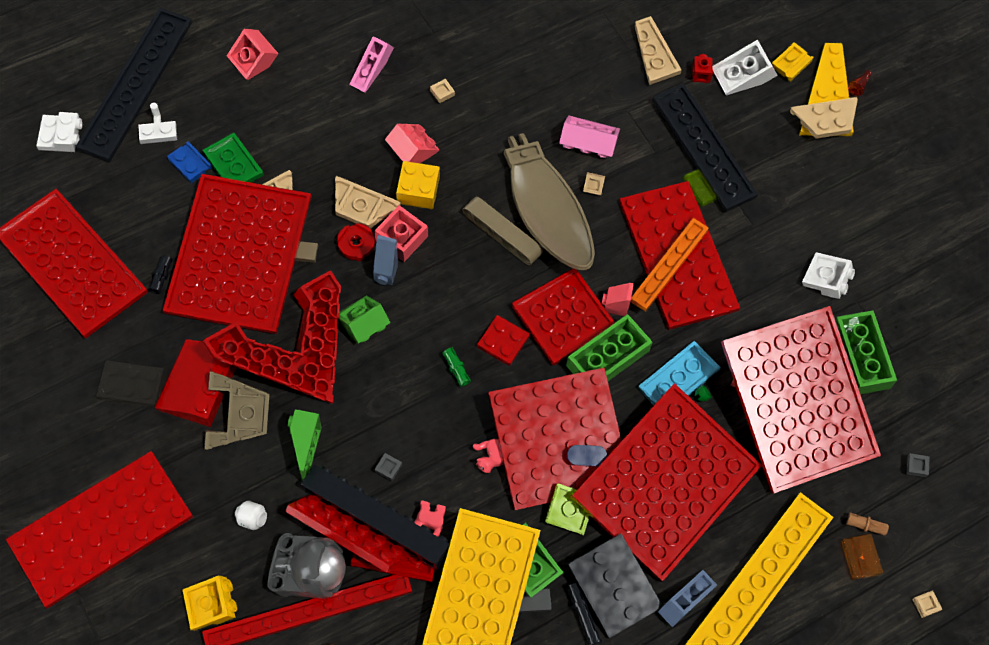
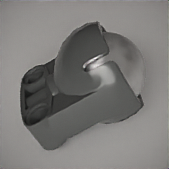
(306, 568)

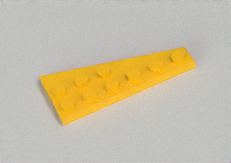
(830, 79)

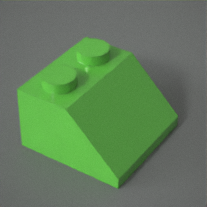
(363, 319)

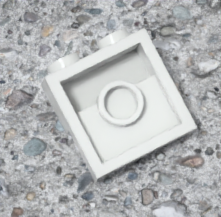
(59, 132)
(829, 275)

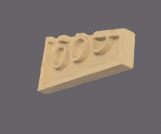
(655, 52)

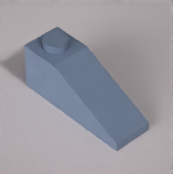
(385, 260)
(687, 598)

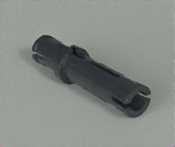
(584, 614)

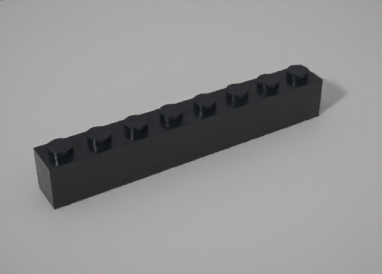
(380, 519)

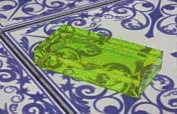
(700, 187)

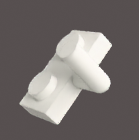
(158, 130)

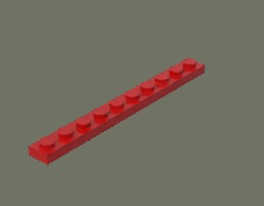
(308, 611)

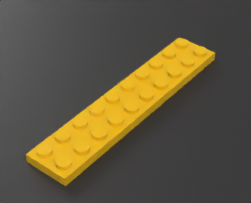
(763, 575)

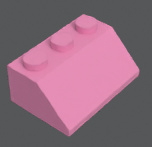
(589, 136)

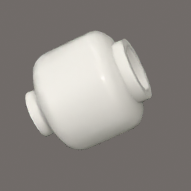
(250, 515)

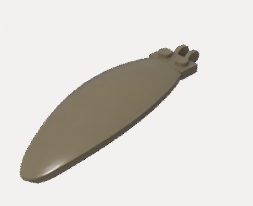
(548, 205)

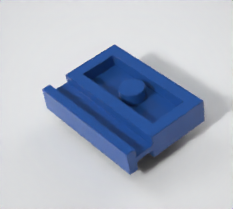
(189, 162)

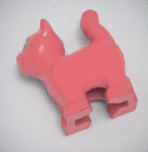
(494, 452)
(430, 519)

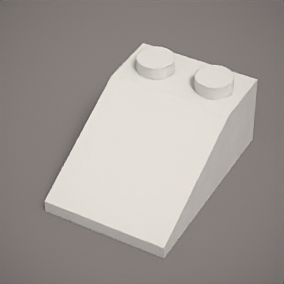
(744, 69)

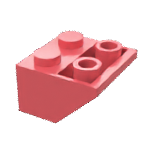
(411, 143)

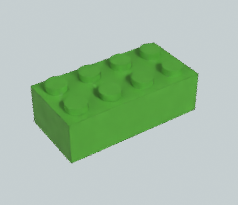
(612, 349)
(866, 352)

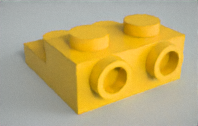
(209, 602)

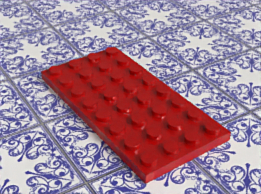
(71, 263)
(700, 285)
(98, 529)

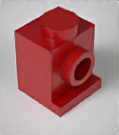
(702, 65)

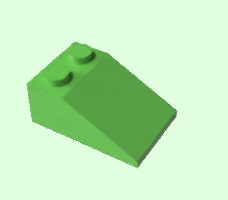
(305, 432)
(542, 570)

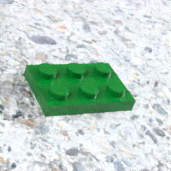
(233, 160)

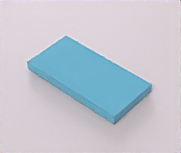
(687, 370)

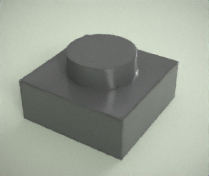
(918, 465)
(388, 467)

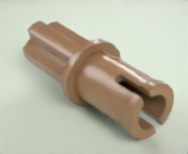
(867, 524)

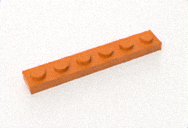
(669, 264)

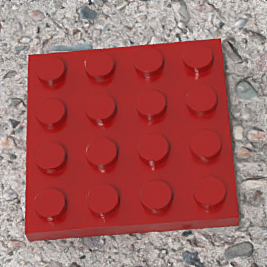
(563, 315)

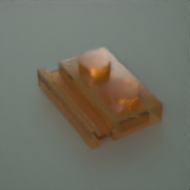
(862, 557)

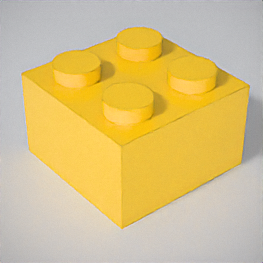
(418, 184)

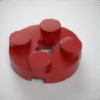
(354, 232)

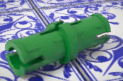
(456, 367)

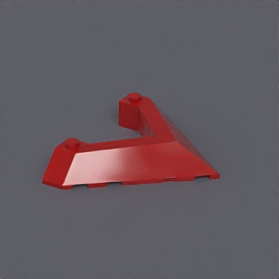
(312, 364)

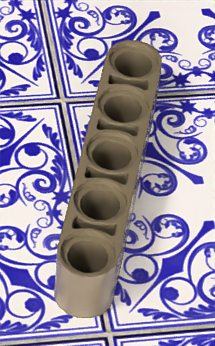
(502, 230)

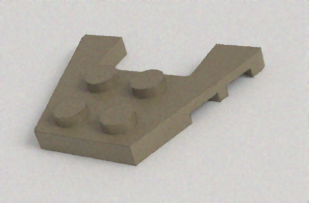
(246, 411)

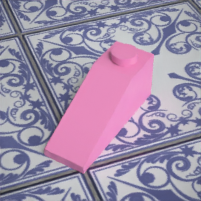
(371, 64)

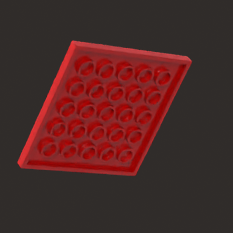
(542, 422)

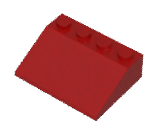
(187, 387)

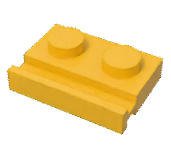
(792, 62)

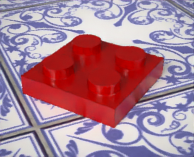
(503, 340)

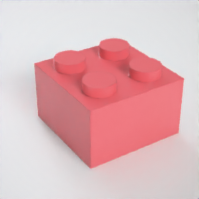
(406, 229)

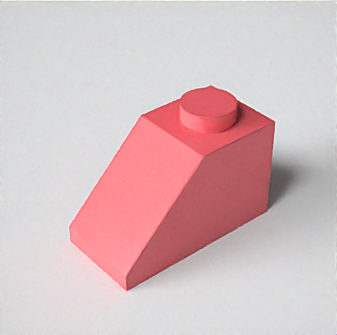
(618, 299)

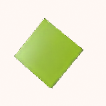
(565, 511)

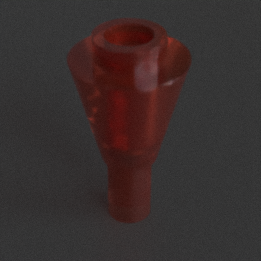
(858, 85)

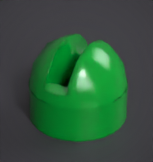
(703, 392)

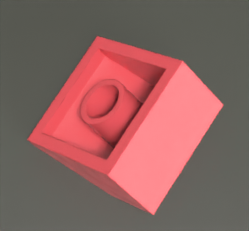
(252, 53)

